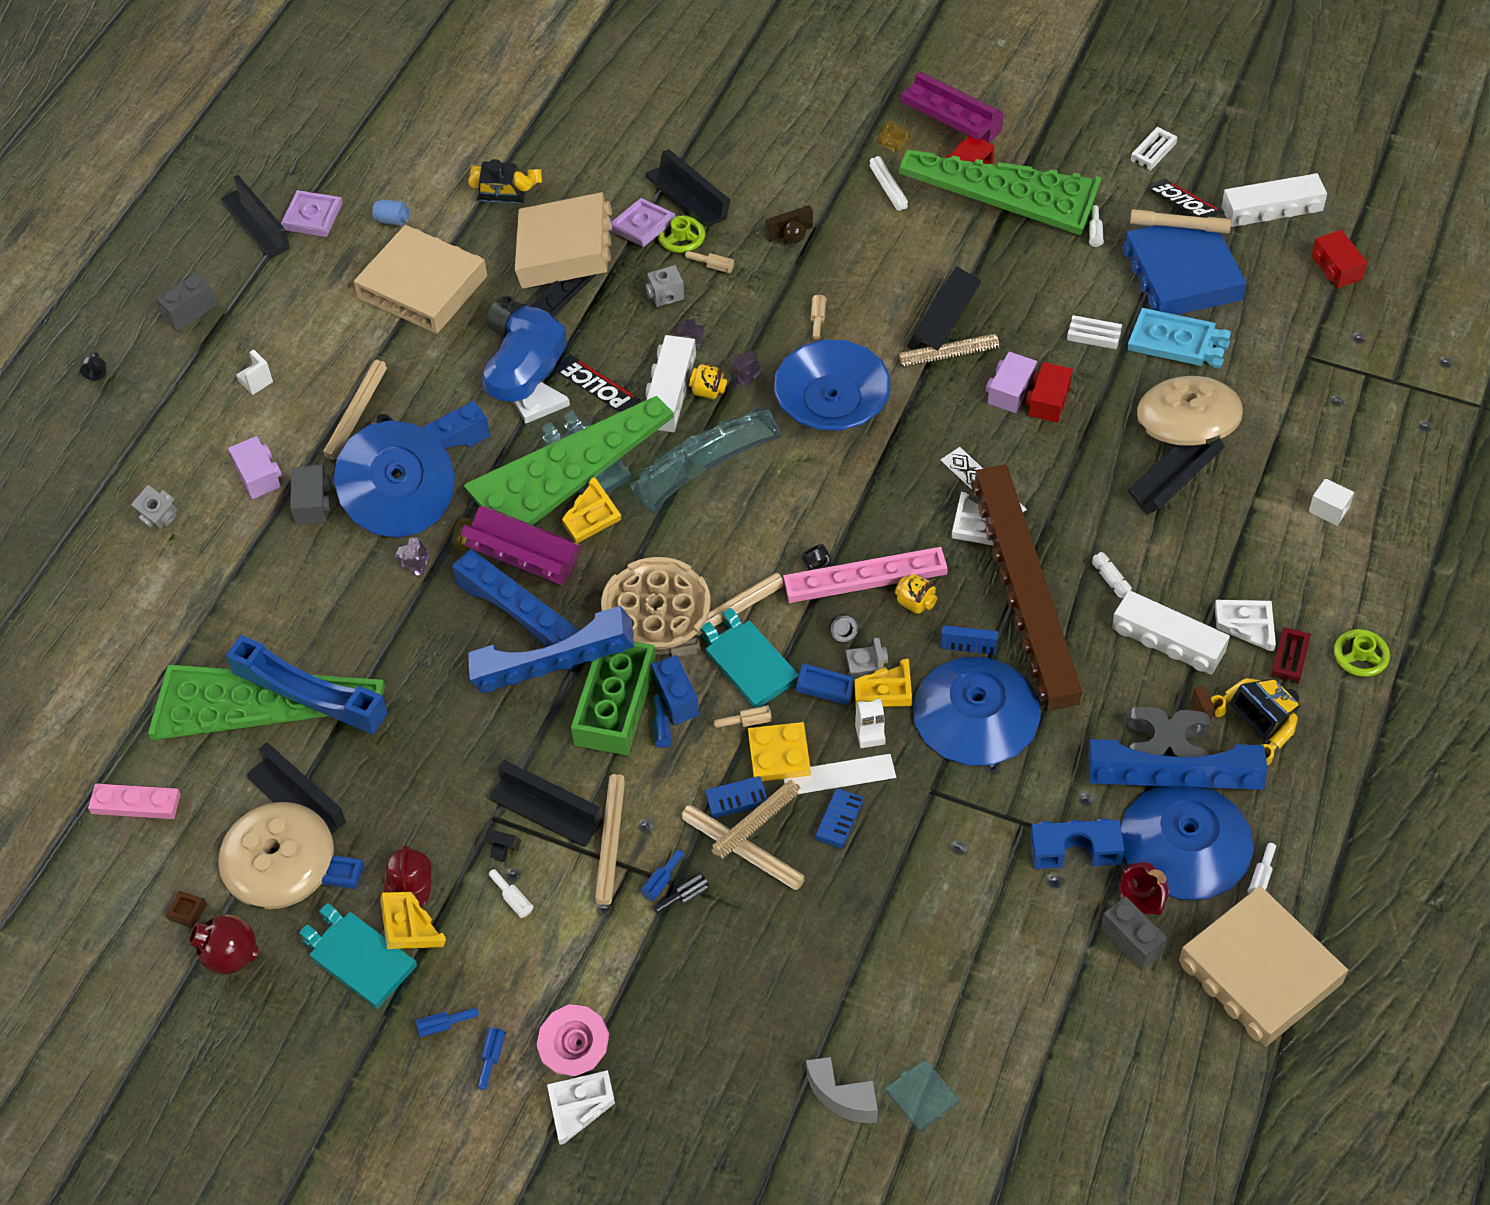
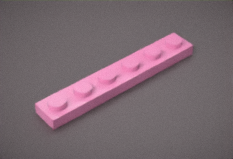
(863, 574)

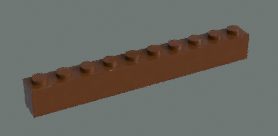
(1026, 588)

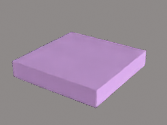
(311, 213)
(642, 222)

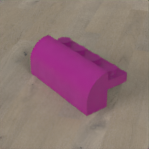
(953, 107)
(522, 544)

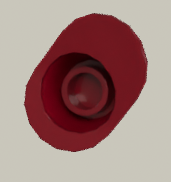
(409, 872)

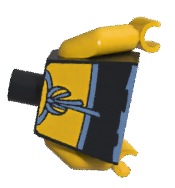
(502, 181)
(1265, 708)

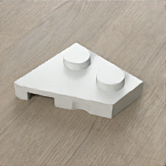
(541, 403)
(968, 523)
(1247, 621)

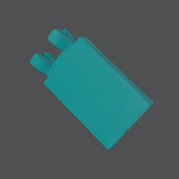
(748, 660)
(357, 956)

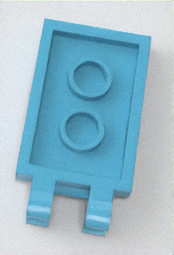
(1179, 338)

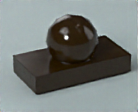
(790, 225)

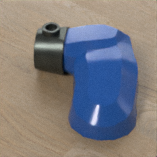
(528, 351)

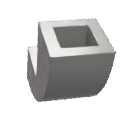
(848, 1101)

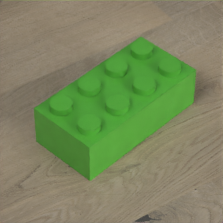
(614, 700)

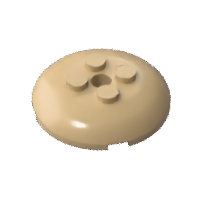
(1189, 410)
(662, 584)
(280, 877)

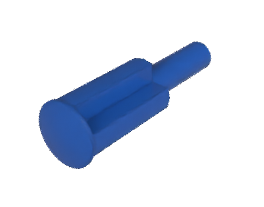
(661, 725)
(660, 877)
(442, 1021)
(490, 1054)

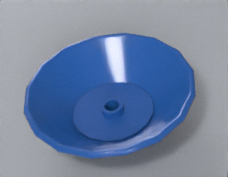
(832, 385)
(388, 503)
(970, 729)
(1196, 862)

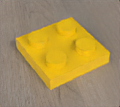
(779, 751)

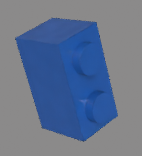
(675, 690)

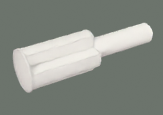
(1095, 228)
(1263, 869)
(512, 895)

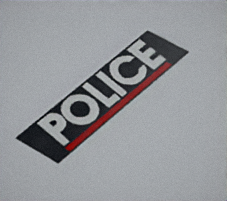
(1185, 199)
(597, 384)

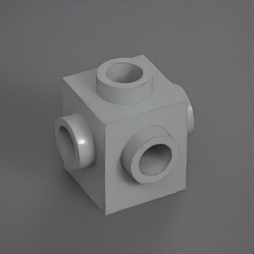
(665, 286)
(155, 507)

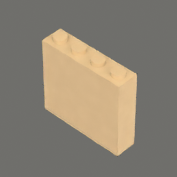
(563, 240)
(420, 278)
(1262, 966)

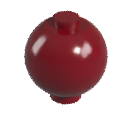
(224, 944)

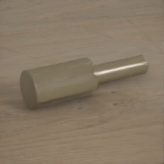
(690, 647)

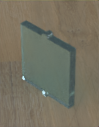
(922, 1095)

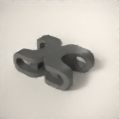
(1168, 735)

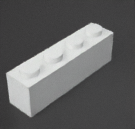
(1274, 200)
(672, 375)
(1170, 632)

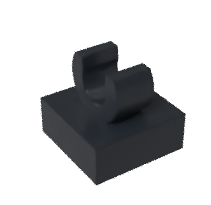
(501, 843)

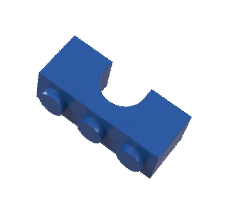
(1098, 837)

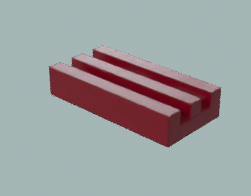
(1286, 673)

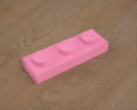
(134, 801)

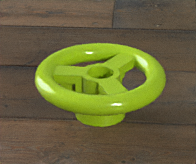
(681, 231)
(1362, 650)

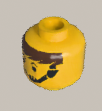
(707, 381)
(916, 593)

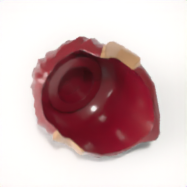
(1144, 887)

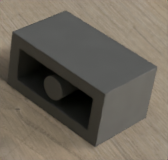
(186, 301)
(309, 494)
(1133, 933)

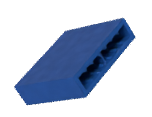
(1183, 268)

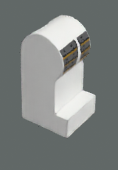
(870, 723)

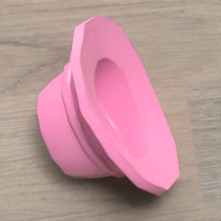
(560, 1038)

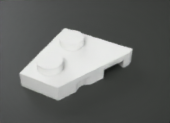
(579, 1102)

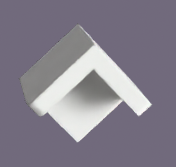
(255, 376)
(1331, 502)

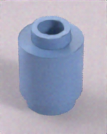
(391, 212)

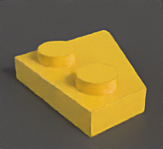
(591, 513)
(890, 686)
(407, 923)

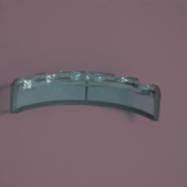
(702, 453)

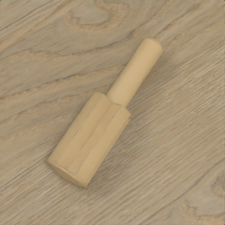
(713, 261)
(817, 314)
(747, 717)

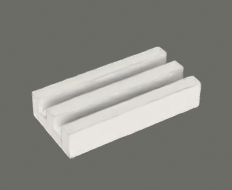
(1161, 147)
(1094, 328)

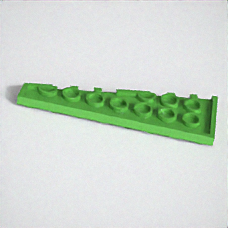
(1039, 195)
(552, 474)
(216, 700)

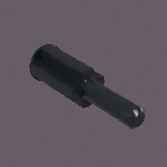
(684, 892)

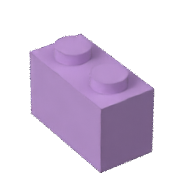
(1011, 382)
(255, 467)

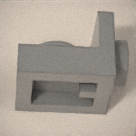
(866, 660)

